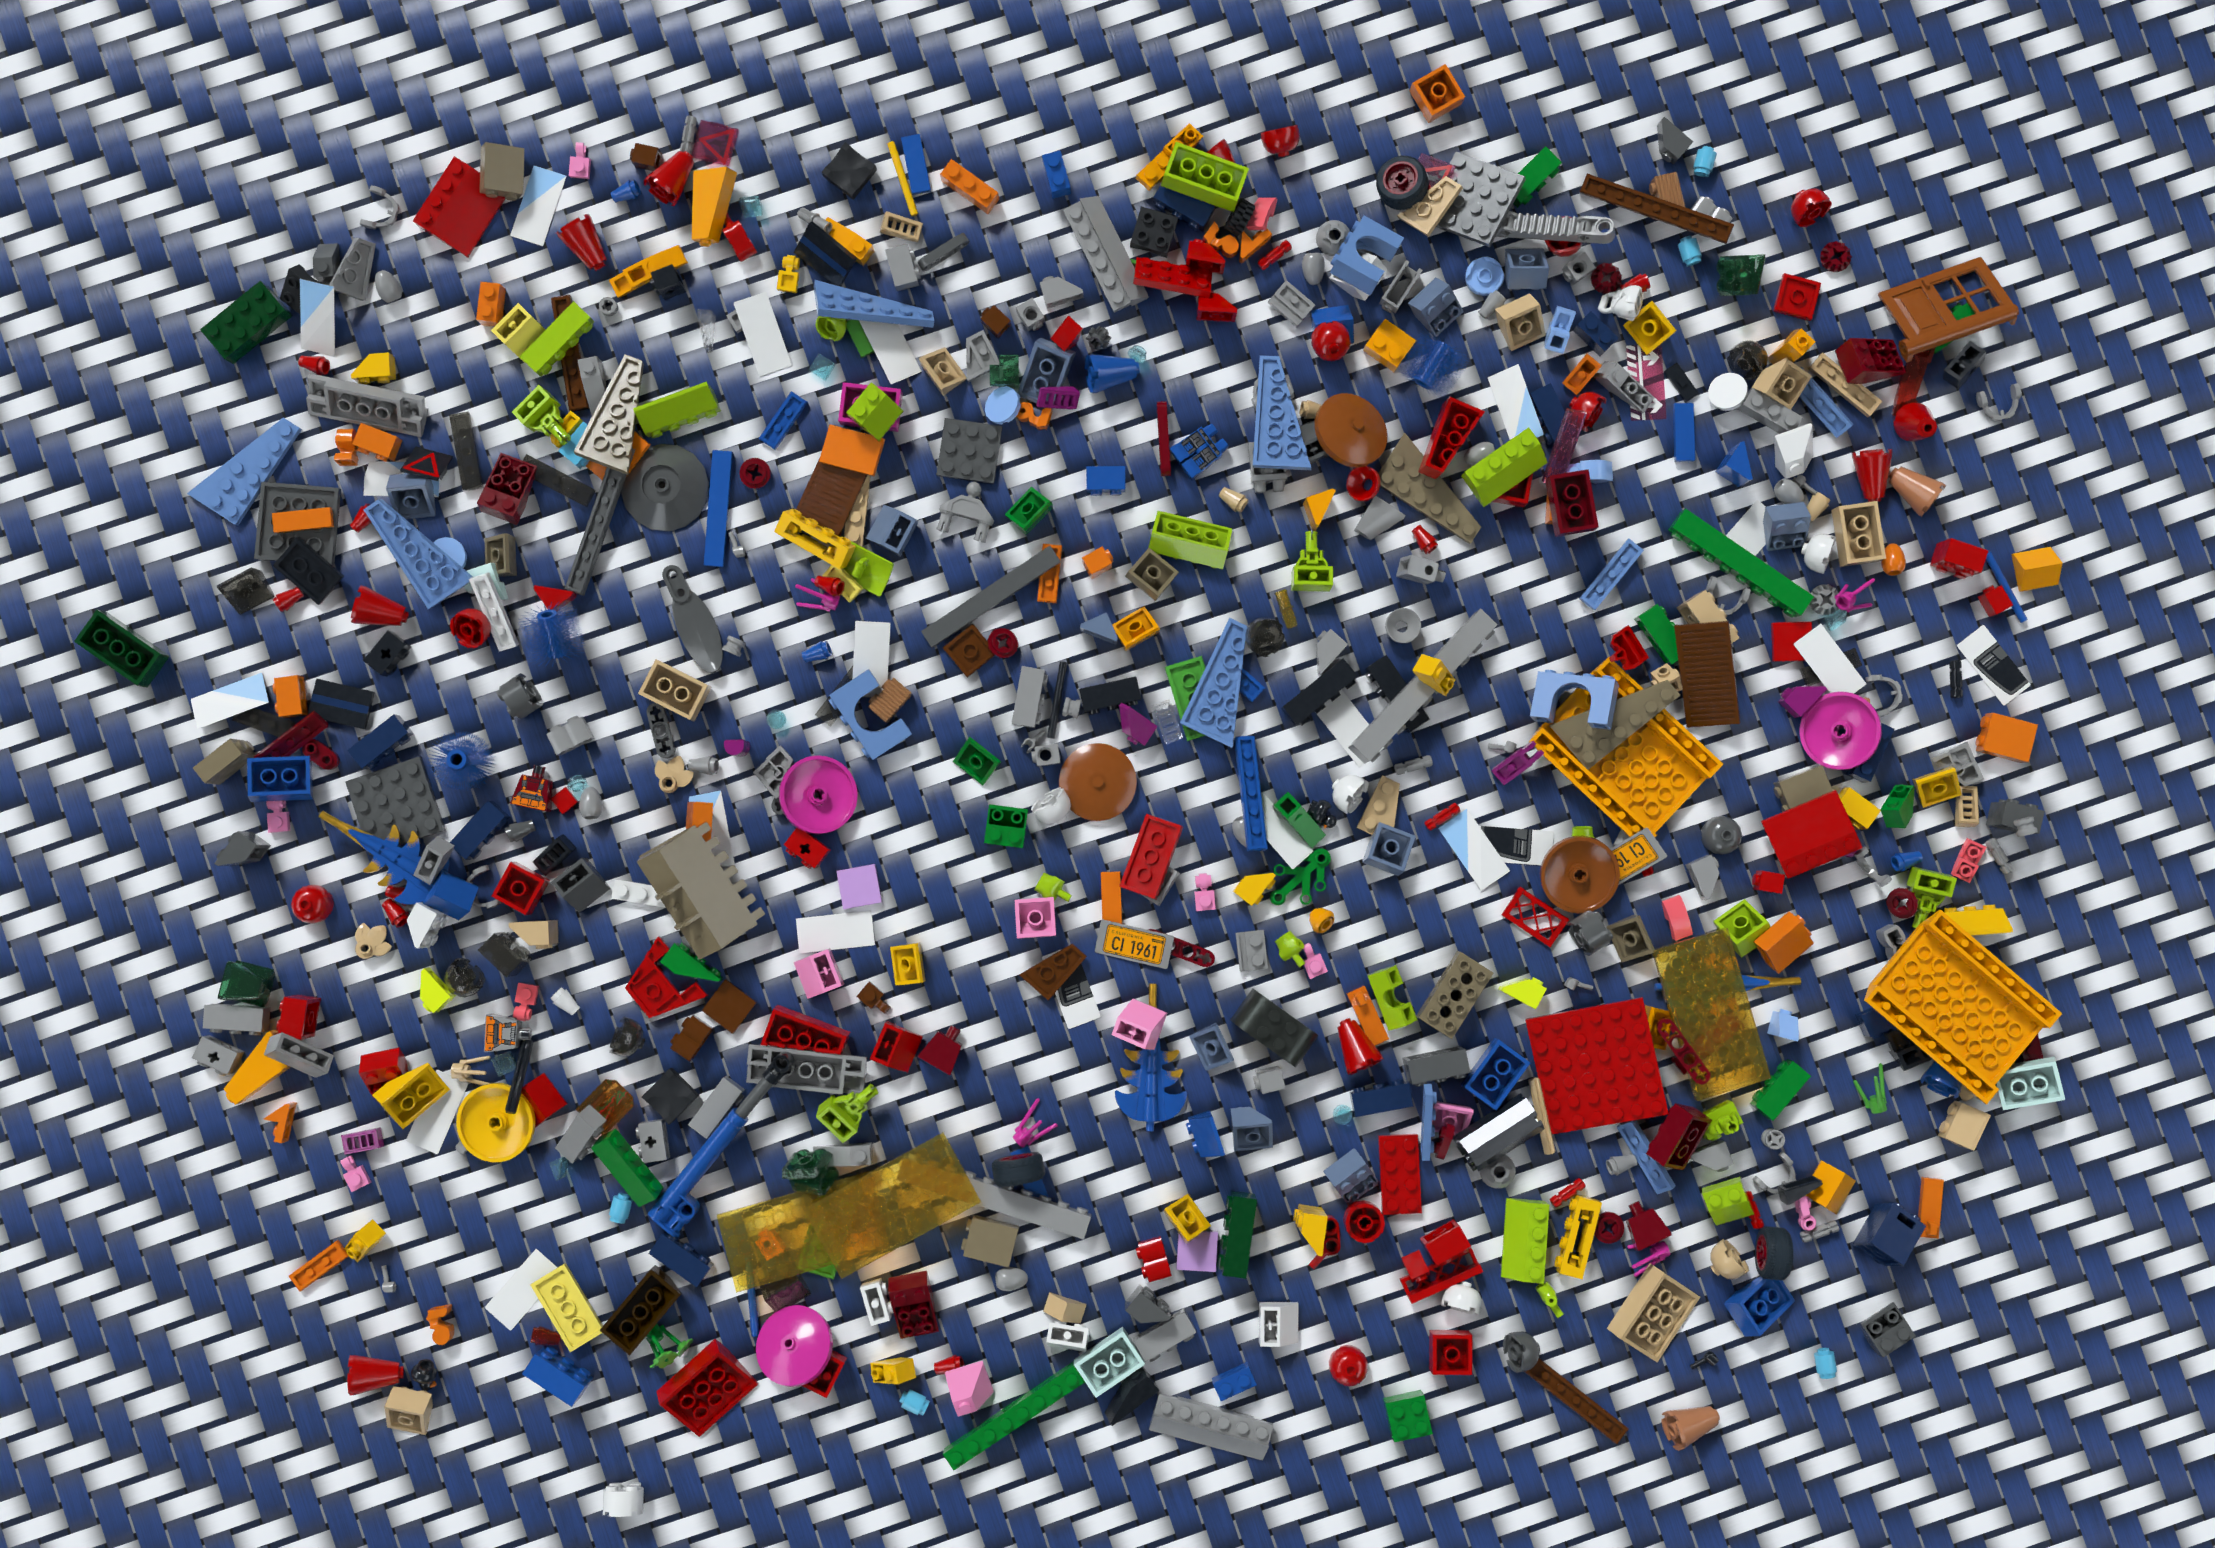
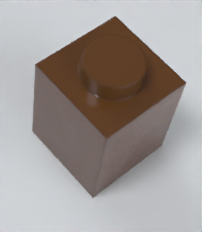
(645, 157)
(995, 321)

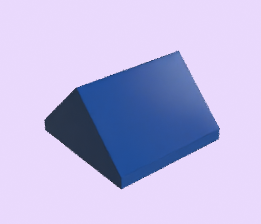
(1340, 314)
(1736, 465)
(451, 895)

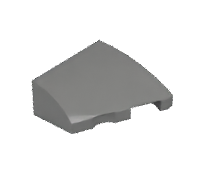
(1378, 518)
(1963, 761)
(773, 770)

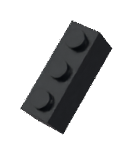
(1110, 695)

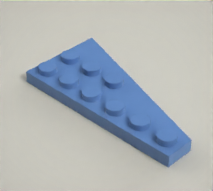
(855, 305)
(1277, 430)
(238, 482)
(424, 563)
(1216, 696)

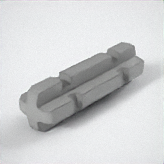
(688, 134)
(1413, 765)
(1999, 856)
(1819, 1231)

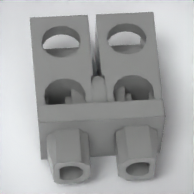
(1260, 476)

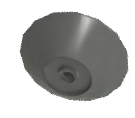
(680, 498)

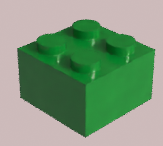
(1407, 1416)

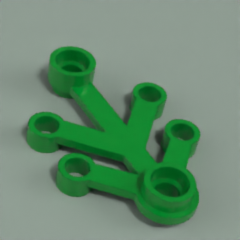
(1303, 874)

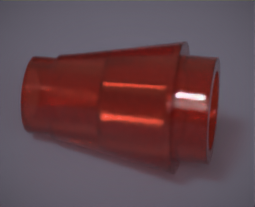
(544, 1336)

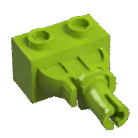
(540, 413)
(1310, 571)
(1930, 890)
(844, 1112)
(1724, 1120)

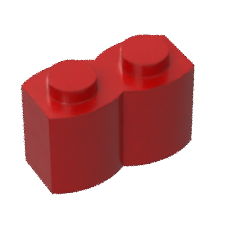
(1154, 1259)

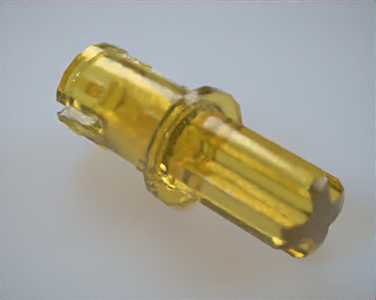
(1286, 609)

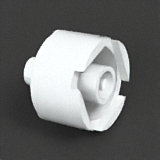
(623, 1500)

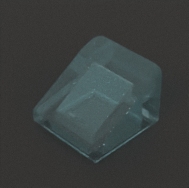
(751, 206)
(1835, 619)
(559, 1168)

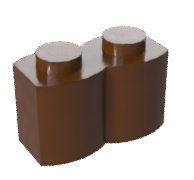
(691, 1037)

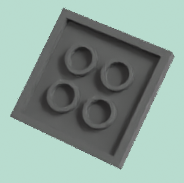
(969, 451)

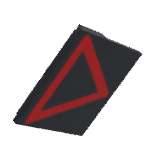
(427, 464)

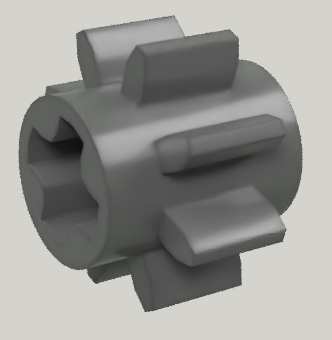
(1098, 338)

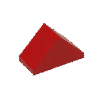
(1067, 334)
(554, 595)

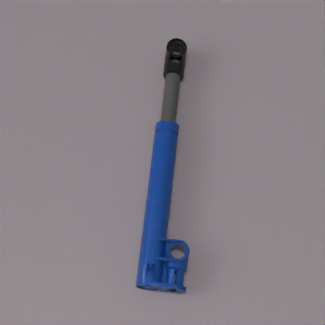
(672, 1204)

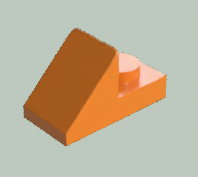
(1249, 247)
(1581, 374)
(284, 1117)

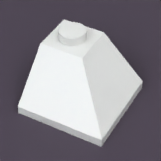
(1794, 450)

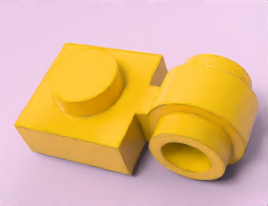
(788, 279)
(570, 424)

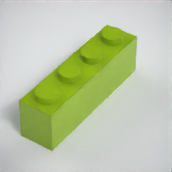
(557, 339)

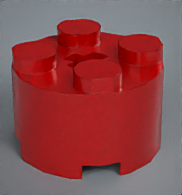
(1370, 1230)

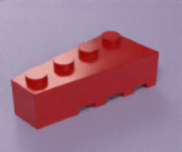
(803, 1032)

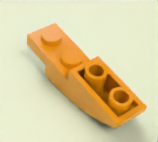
(1155, 170)
(639, 273)

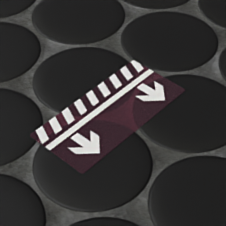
(1649, 373)

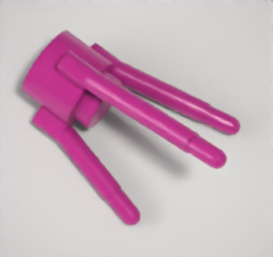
(1846, 600)
(829, 601)
(1024, 1135)
(1658, 1253)

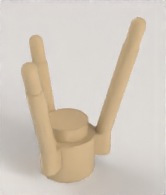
(462, 1070)

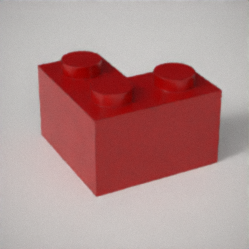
(824, 1382)

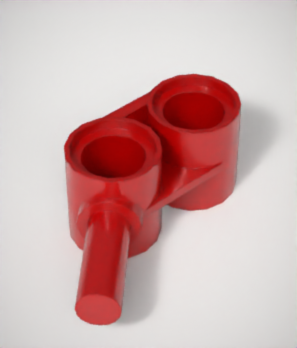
(738, 239)
(1332, 1234)

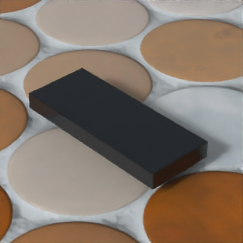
(1681, 382)

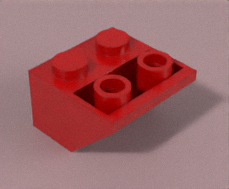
(896, 1047)
(382, 1067)

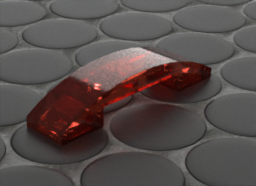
(1912, 379)

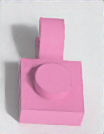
(580, 165)
(1313, 964)
(356, 1176)

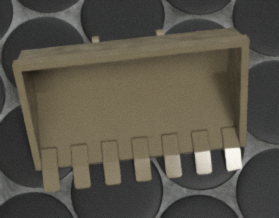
(699, 890)

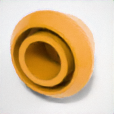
(1321, 920)

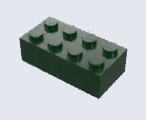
(246, 322)
(121, 648)
(1238, 1234)

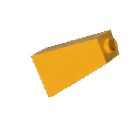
(710, 203)
(1792, 347)
(254, 1073)

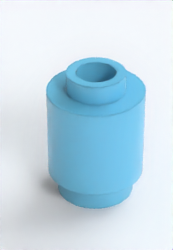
(1704, 161)
(1689, 251)
(620, 1208)
(1825, 1363)
(914, 1402)

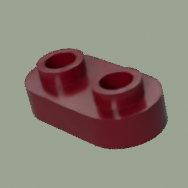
(319, 754)
(1446, 1135)

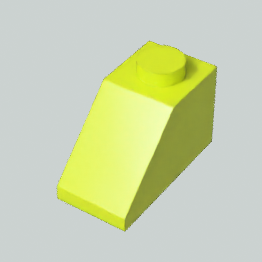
(433, 991)
(1526, 991)

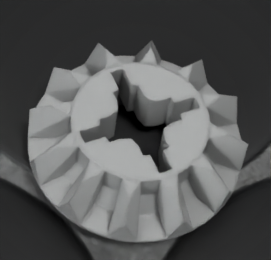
(1824, 609)

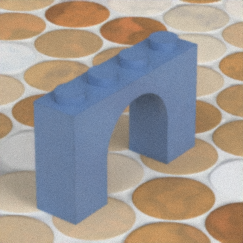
(1367, 236)
(1552, 685)
(874, 742)

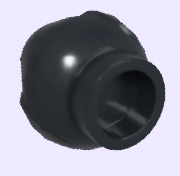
(1318, 813)
(424, 1374)

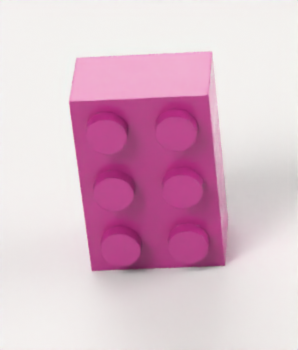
(850, 394)

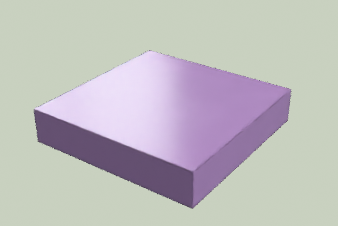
(859, 886)
(1199, 1253)

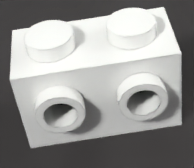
(876, 1301)
(1068, 1336)

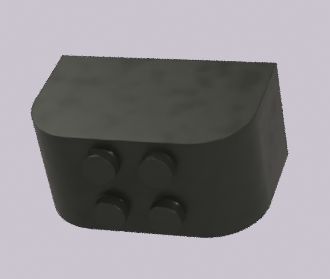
(1274, 1027)

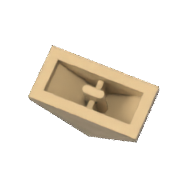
(1064, 1308)

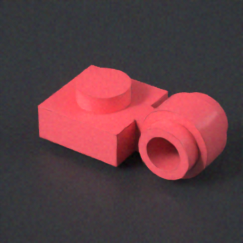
(526, 995)

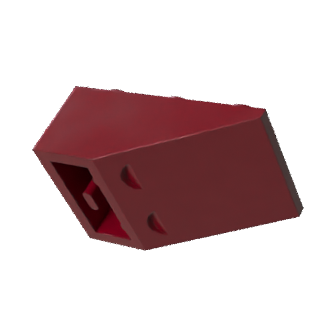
(1869, 360)
(507, 489)
(913, 1304)

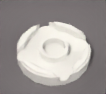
(1728, 391)

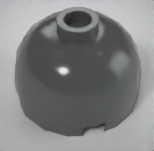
(1721, 835)
(1522, 1351)

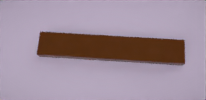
(574, 387)
(1578, 1401)

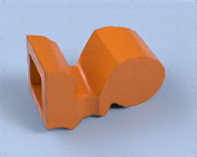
(1227, 244)
(1026, 414)
(348, 452)
(443, 1330)

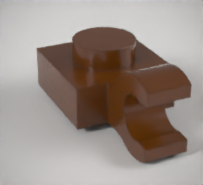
(872, 996)

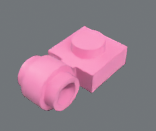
(279, 820)
(1205, 898)
(1802, 1207)

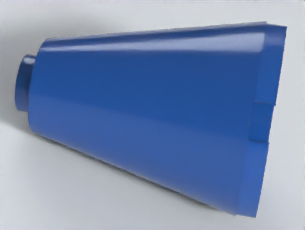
(1109, 371)
(1941, 1081)

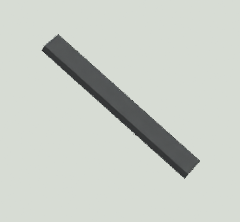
(596, 530)
(991, 596)

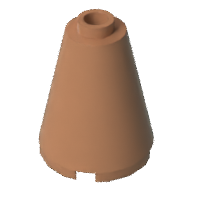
(1916, 488)
(1688, 1425)

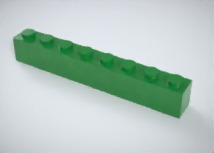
(1740, 563)
(1013, 1416)

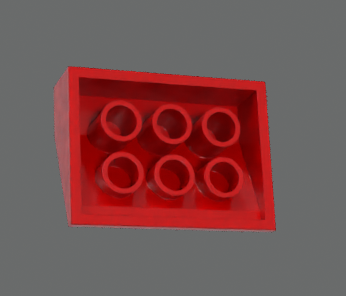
(457, 209)
(1811, 834)
(706, 1388)

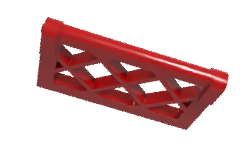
(1519, 922)

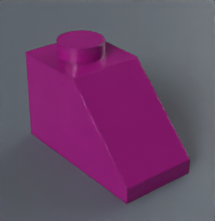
(1800, 699)
(1135, 725)

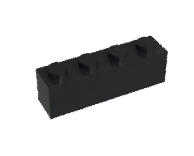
(1389, 686)
(1319, 692)

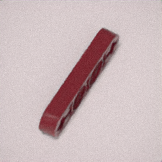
(1163, 438)
(1180, 944)
(1683, 1050)

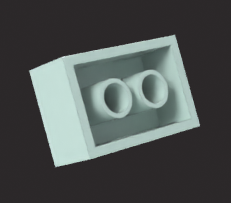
(2030, 1084)
(1109, 1362)

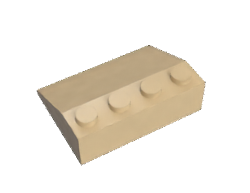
(1653, 1312)

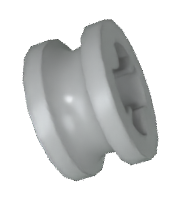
(602, 304)

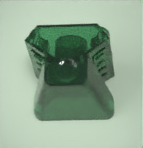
(1740, 274)
(246, 983)
(810, 1171)

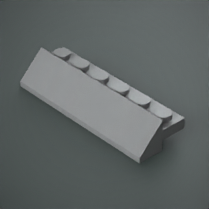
(1105, 252)
(366, 405)
(810, 1070)
(1211, 1426)

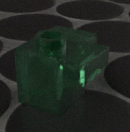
(1006, 373)

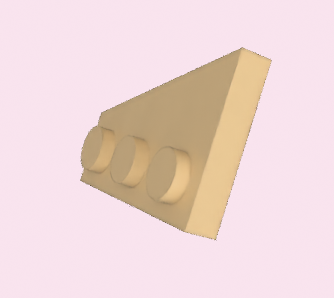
(1429, 212)
(1381, 806)

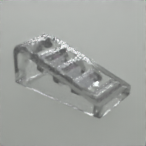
(707, 327)
(1173, 736)

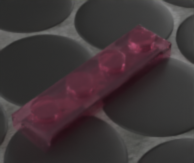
(1565, 443)

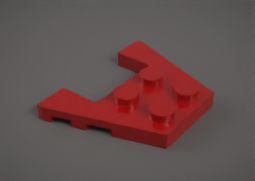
(654, 990)

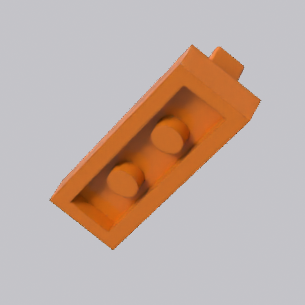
(1367, 1015)
(1930, 1205)

